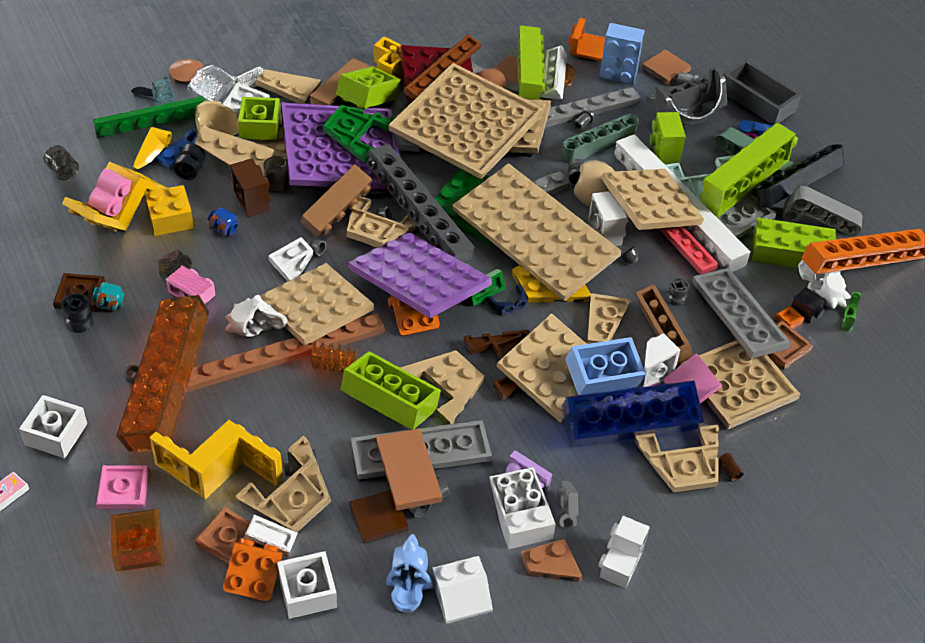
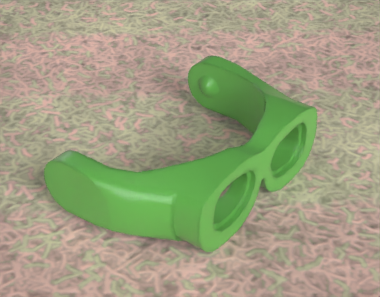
(848, 321)

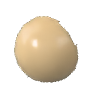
(217, 117)
(590, 180)

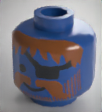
(223, 222)

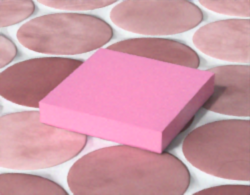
(695, 370)
(123, 487)

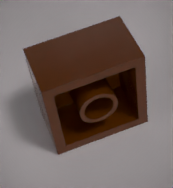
(250, 187)

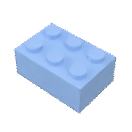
(621, 53)
(605, 366)

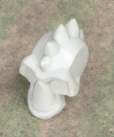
(827, 285)
(253, 317)

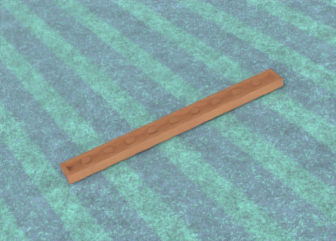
(280, 353)

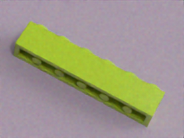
(530, 63)

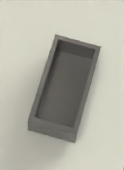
(761, 92)

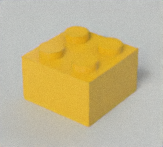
(169, 210)

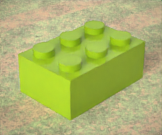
(368, 87)

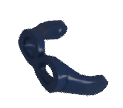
(501, 306)

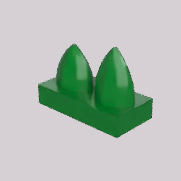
(497, 286)

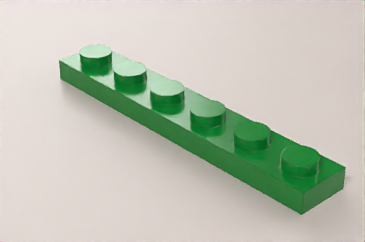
(146, 117)

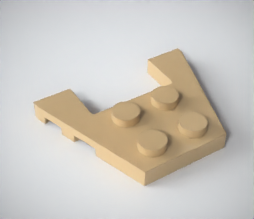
(374, 228)
(454, 378)
(686, 467)
(298, 497)

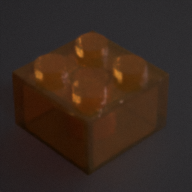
(137, 540)

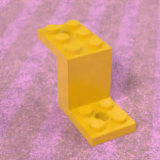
(139, 185)
(217, 458)

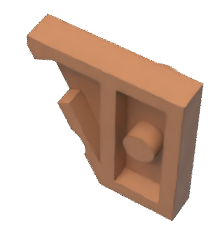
(552, 561)

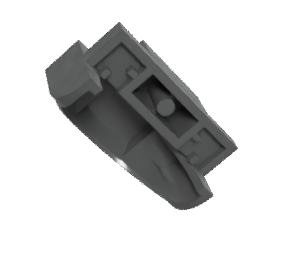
(688, 101)

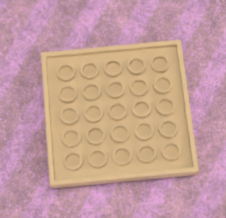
(466, 120)

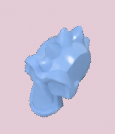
(409, 575)

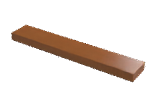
(457, 54)

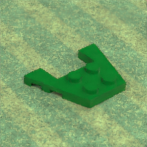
(350, 124)

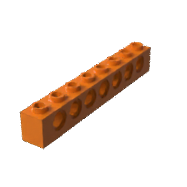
(865, 251)

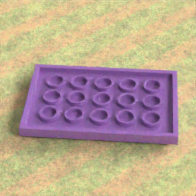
(420, 274)

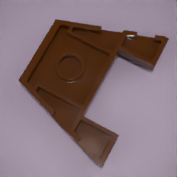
(501, 345)

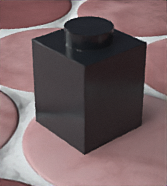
(808, 304)

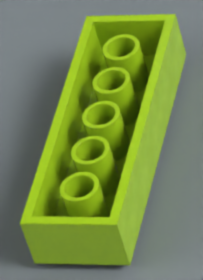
(747, 169)

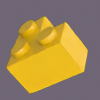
(388, 56)

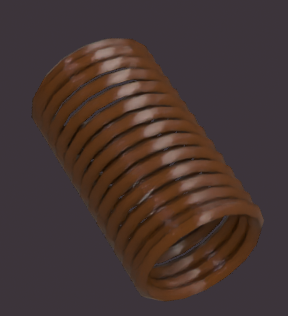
(730, 466)

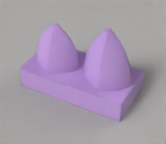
(518, 462)

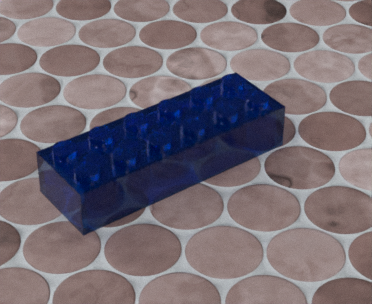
(632, 412)

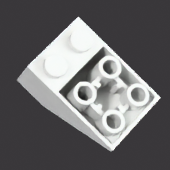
(522, 508)

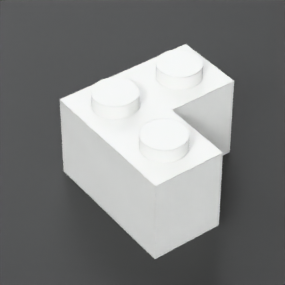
(624, 552)

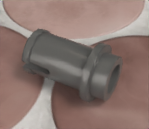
(586, 117)

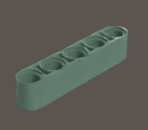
(599, 138)
(733, 141)

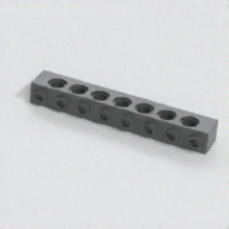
(419, 203)

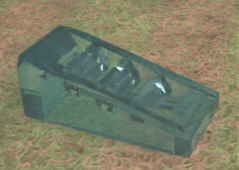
(169, 95)

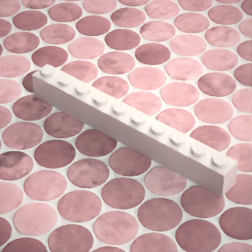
(712, 232)

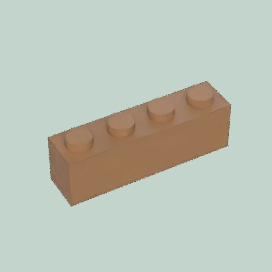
(327, 92)
(336, 201)
(662, 320)

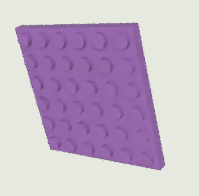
(318, 158)

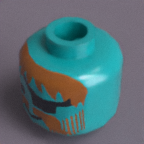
(108, 296)

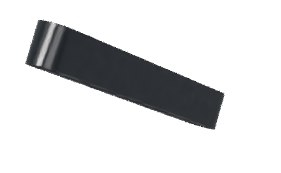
(800, 174)

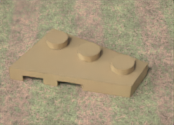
(288, 85)
(605, 316)

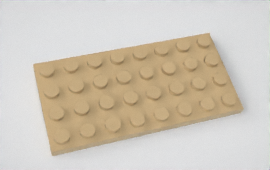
(537, 231)

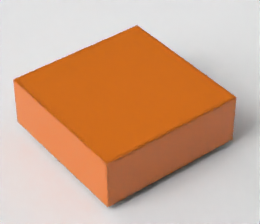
(790, 317)

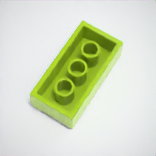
(785, 242)
(390, 390)

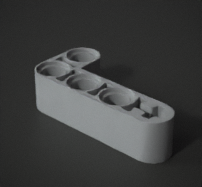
(822, 208)

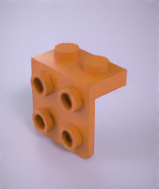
(585, 44)
(410, 320)
(252, 570)

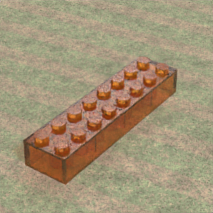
(163, 372)

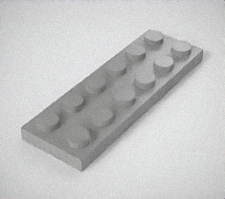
(741, 313)
(445, 444)

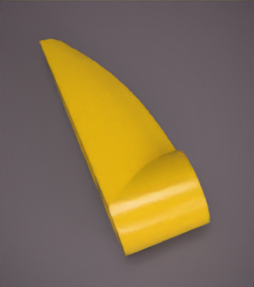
(152, 146)

